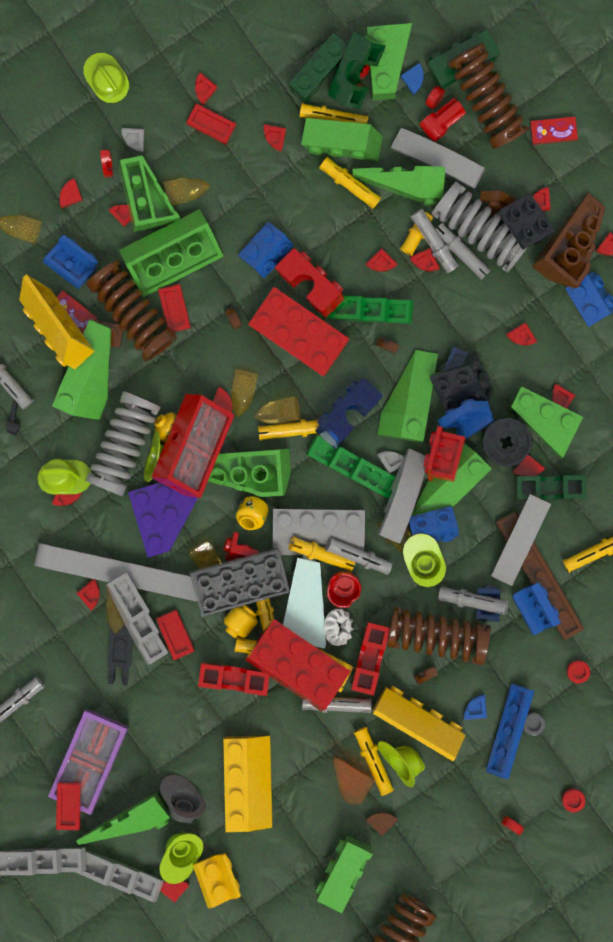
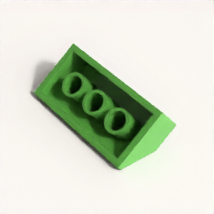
(171, 253)

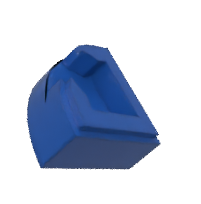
(413, 78)
(476, 708)

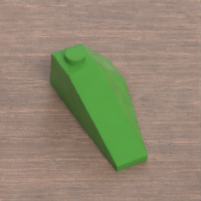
(409, 403)

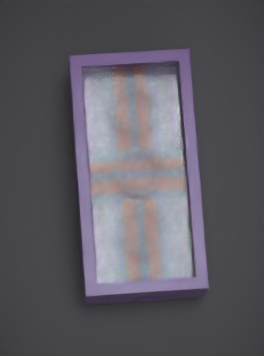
(91, 757)

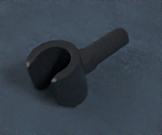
(12, 426)

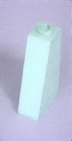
(305, 603)

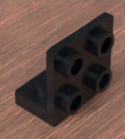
(526, 221)
(462, 383)

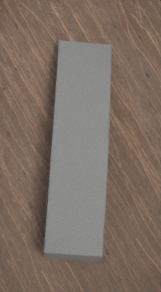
(432, 154)
(403, 496)
(521, 539)
(136, 618)
(42, 861)
(122, 876)

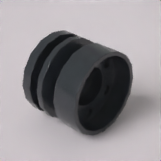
(519, 437)

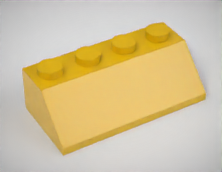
(54, 323)
(419, 723)
(247, 783)

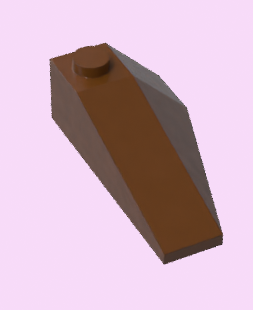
(569, 251)

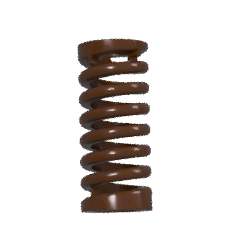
(478, 55)
(100, 285)
(478, 632)
(419, 922)

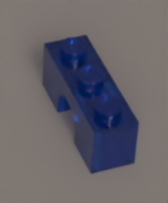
(361, 398)

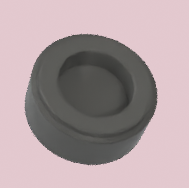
(534, 724)

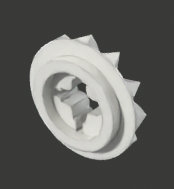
(331, 627)

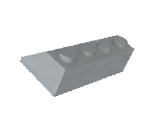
(318, 526)

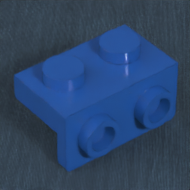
(266, 249)
(71, 262)
(591, 299)
(468, 418)
(438, 524)
(536, 608)

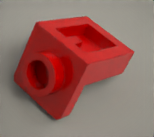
(236, 551)

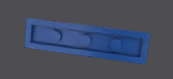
(510, 731)

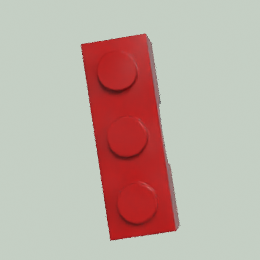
(297, 268)
(370, 658)
(233, 678)

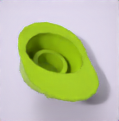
(106, 77)
(153, 456)
(64, 477)
(424, 560)
(403, 760)
(180, 855)

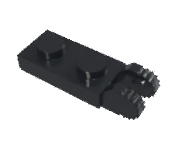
(120, 654)

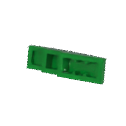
(372, 310)
(351, 466)

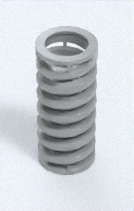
(445, 211)
(112, 483)

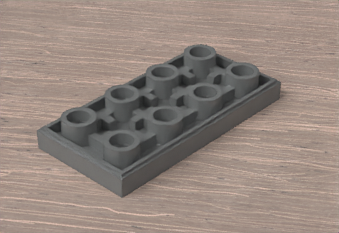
(239, 582)

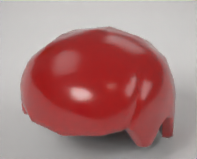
(343, 589)

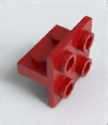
(444, 455)

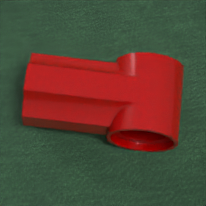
(437, 123)

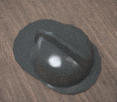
(182, 799)

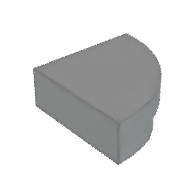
(134, 138)
(391, 460)

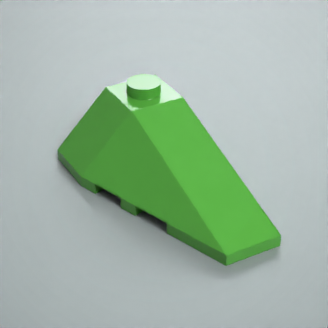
(421, 184)
(86, 388)
(256, 472)
(445, 493)
(140, 817)

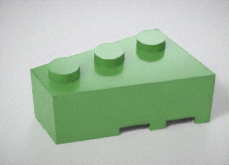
(386, 75)
(342, 139)
(144, 196)
(546, 419)
(343, 873)

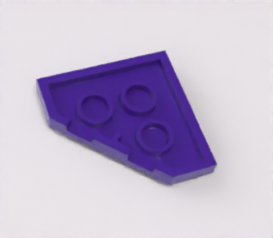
(160, 516)

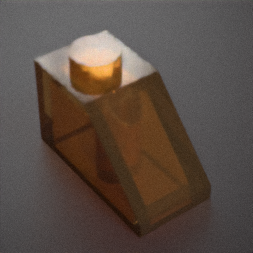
(352, 781)

